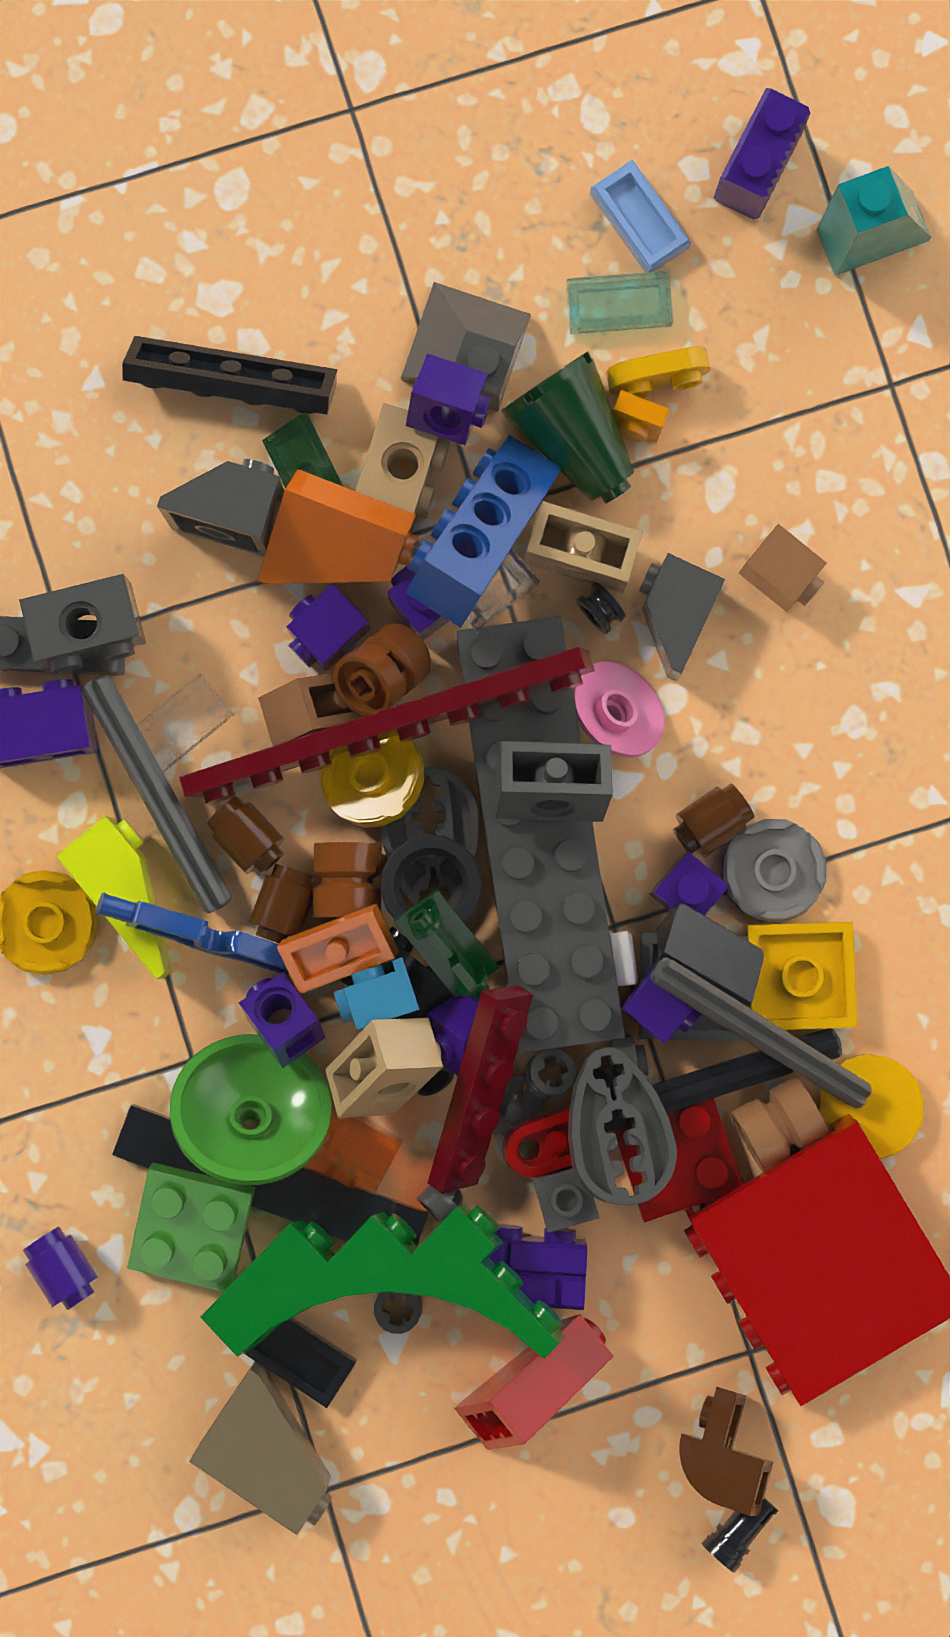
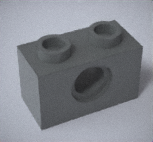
(52, 615)
(553, 781)

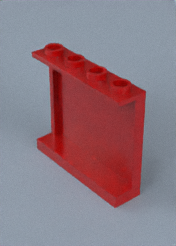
(823, 1262)

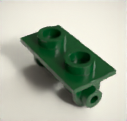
(448, 946)

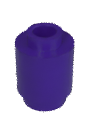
(60, 1268)

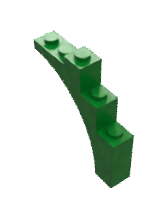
(381, 1257)

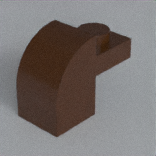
(714, 1467)

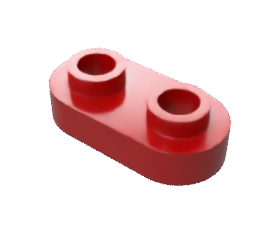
(550, 1141)

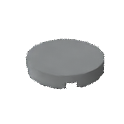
(774, 870)

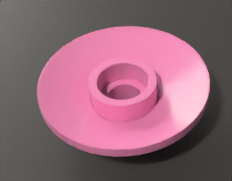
(619, 709)

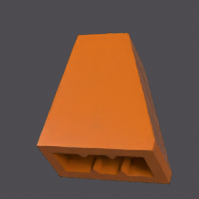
(335, 535)

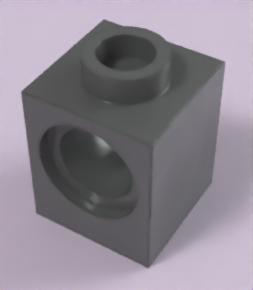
(564, 1200)

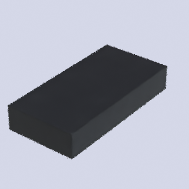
(304, 1360)

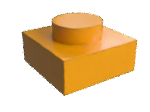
(638, 417)

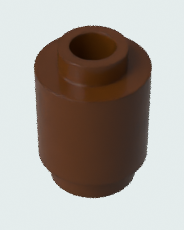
(713, 820)
(246, 836)
(282, 903)

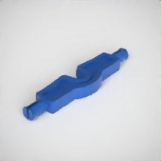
(193, 932)

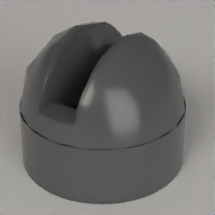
(440, 1204)

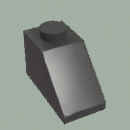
(677, 608)

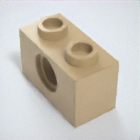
(394, 442)
(583, 547)
(383, 1067)

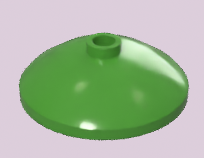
(241, 1082)

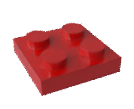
(703, 1162)

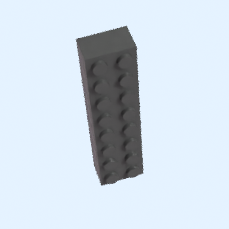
(542, 869)

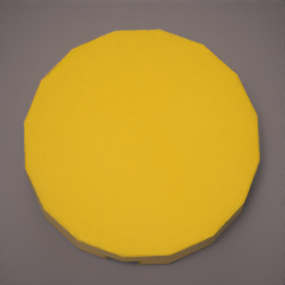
(374, 786)
(46, 922)
(890, 1112)

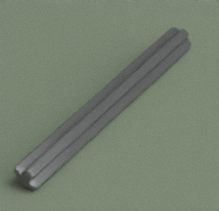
(156, 793)
(760, 1032)

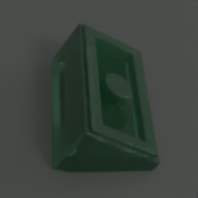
(299, 447)

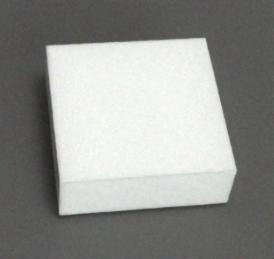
(623, 958)

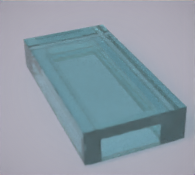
(619, 302)

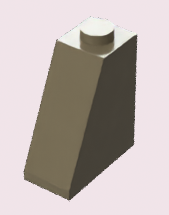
(265, 1454)

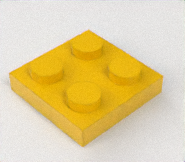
(806, 975)

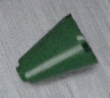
(575, 429)

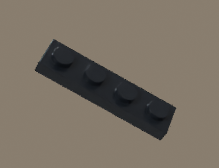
(229, 375)

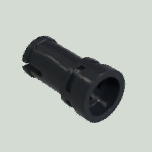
(735, 1536)

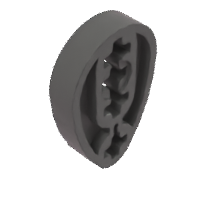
(459, 825)
(649, 1131)

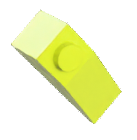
(110, 862)

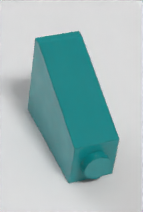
(870, 220)

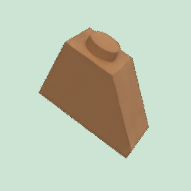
(304, 708)

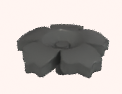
(517, 1105)

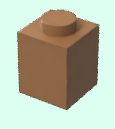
(784, 569)

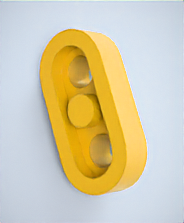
(678, 368)

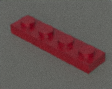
(480, 1088)

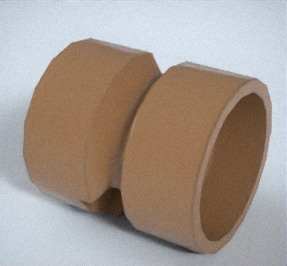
(776, 1126)

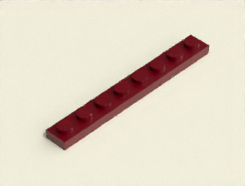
(406, 720)

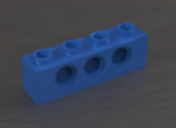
(482, 530)

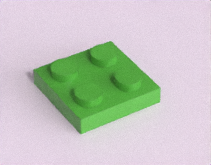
(190, 1227)

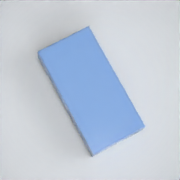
(640, 217)

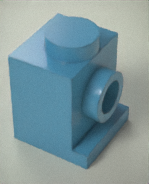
(377, 995)

